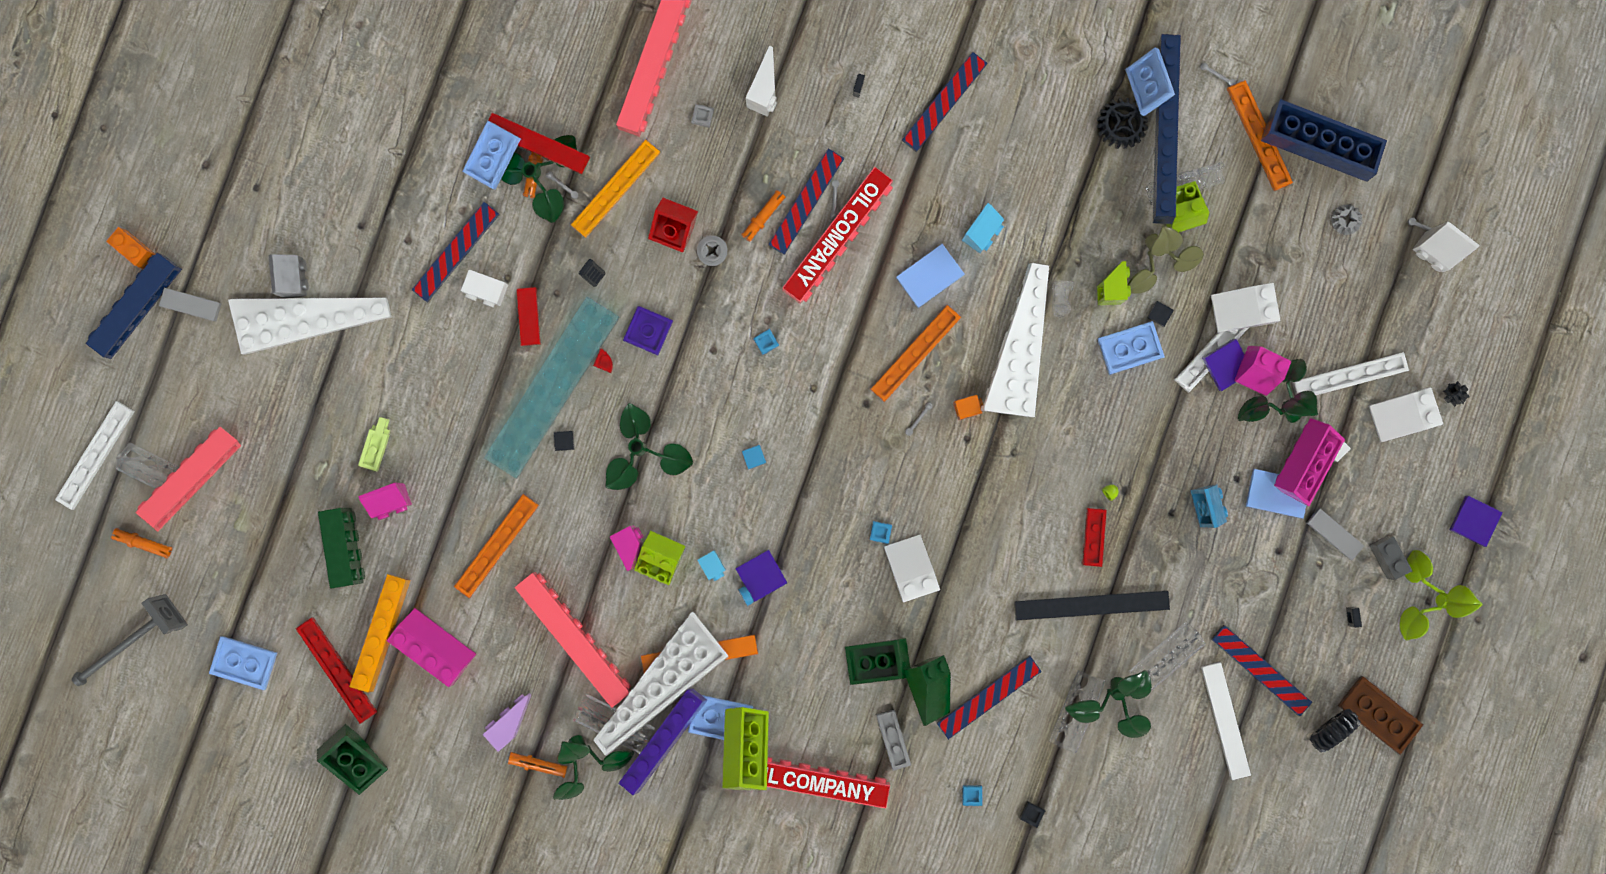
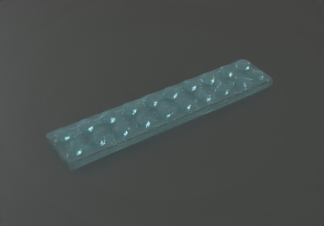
(551, 387)

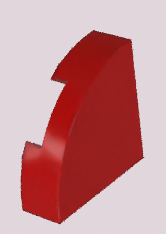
(604, 361)

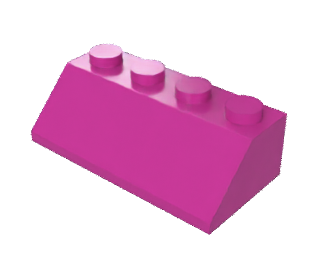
(1309, 461)
(431, 647)

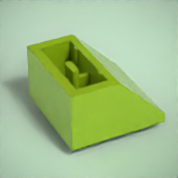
(1190, 208)
(1114, 287)
(659, 558)

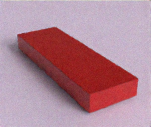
(528, 316)
(1094, 537)

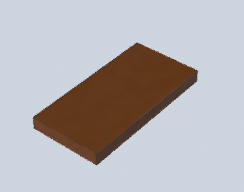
(1381, 715)

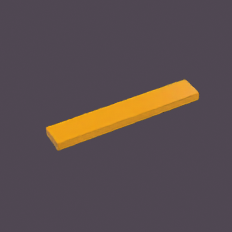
(615, 188)

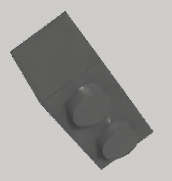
(1390, 557)

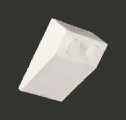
(762, 91)
(1444, 246)
(1245, 308)
(1405, 414)
(911, 568)

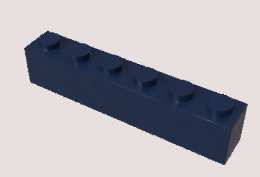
(133, 306)

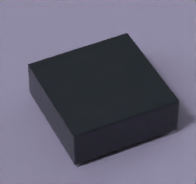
(858, 85)
(1160, 313)
(564, 440)
(1353, 617)
(1032, 814)

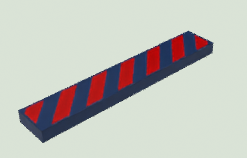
(944, 102)
(806, 201)
(455, 252)
(1261, 670)
(989, 697)

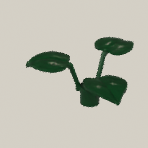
(546, 204)
(1301, 405)
(634, 423)
(1136, 686)
(577, 749)

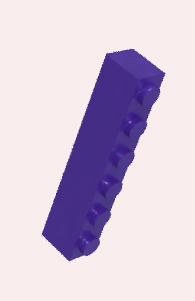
(662, 741)

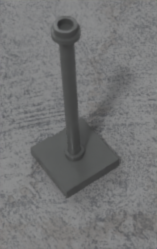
(163, 615)

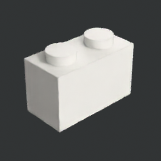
(484, 288)

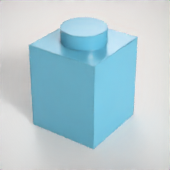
(712, 566)

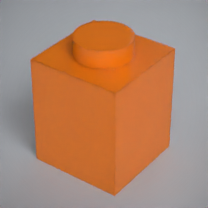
(968, 407)

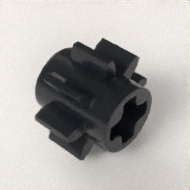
(1456, 393)

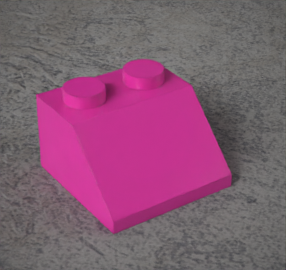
(1262, 370)
(386, 500)
(628, 545)

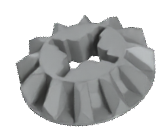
(1340, 224)
(712, 241)

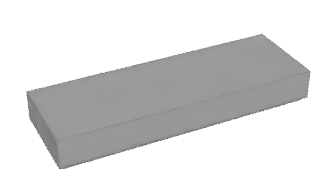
(190, 304)
(1335, 534)
(893, 739)

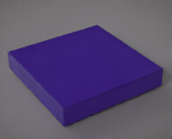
(648, 330)
(1224, 363)
(1475, 521)
(761, 575)

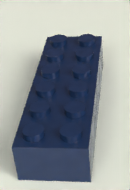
(1324, 140)

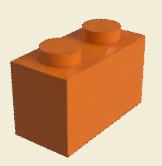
(130, 247)

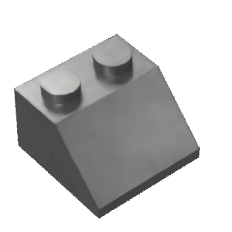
(288, 275)

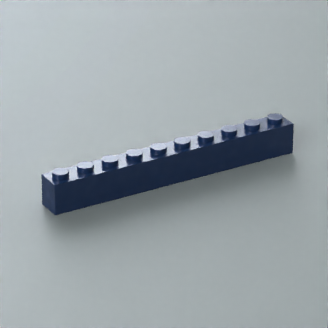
(1167, 136)

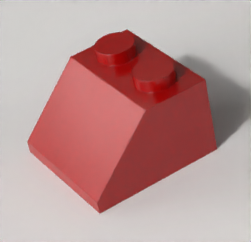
(672, 224)

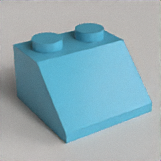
(983, 229)

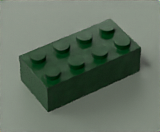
(341, 547)

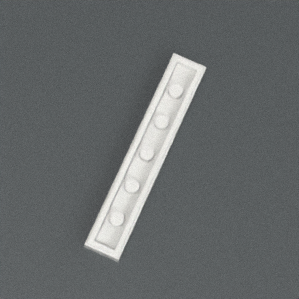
(1196, 368)
(1353, 375)
(94, 455)
(1225, 721)

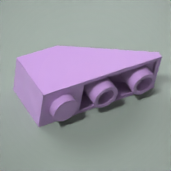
(506, 728)

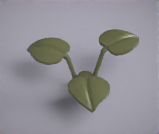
(1161, 244)

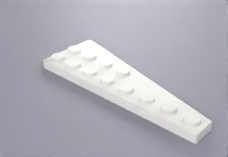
(278, 322)
(1017, 370)
(677, 668)

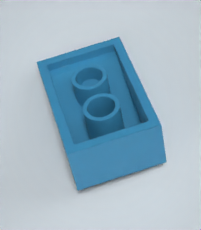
(1209, 506)

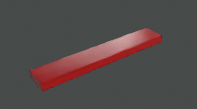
(543, 145)
(335, 669)

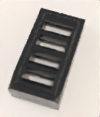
(592, 273)

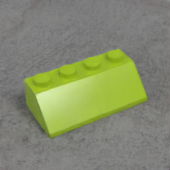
(745, 749)

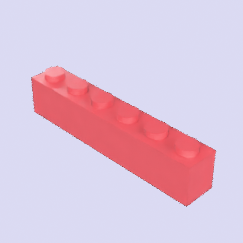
(188, 479)

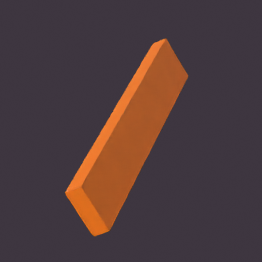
(1255, 126)
(915, 353)
(496, 546)
(733, 647)

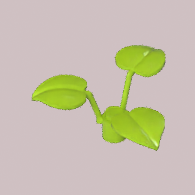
(1458, 602)

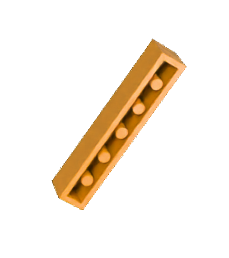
(380, 630)

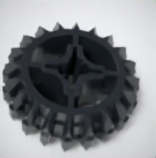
(1117, 117)
(1335, 730)

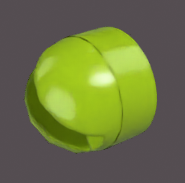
(1110, 491)

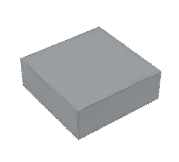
(702, 115)

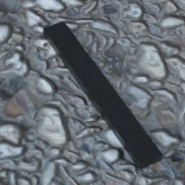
(1092, 605)

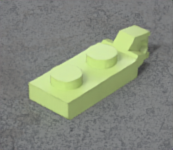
(375, 445)

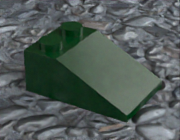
(877, 661)
(930, 688)
(350, 759)

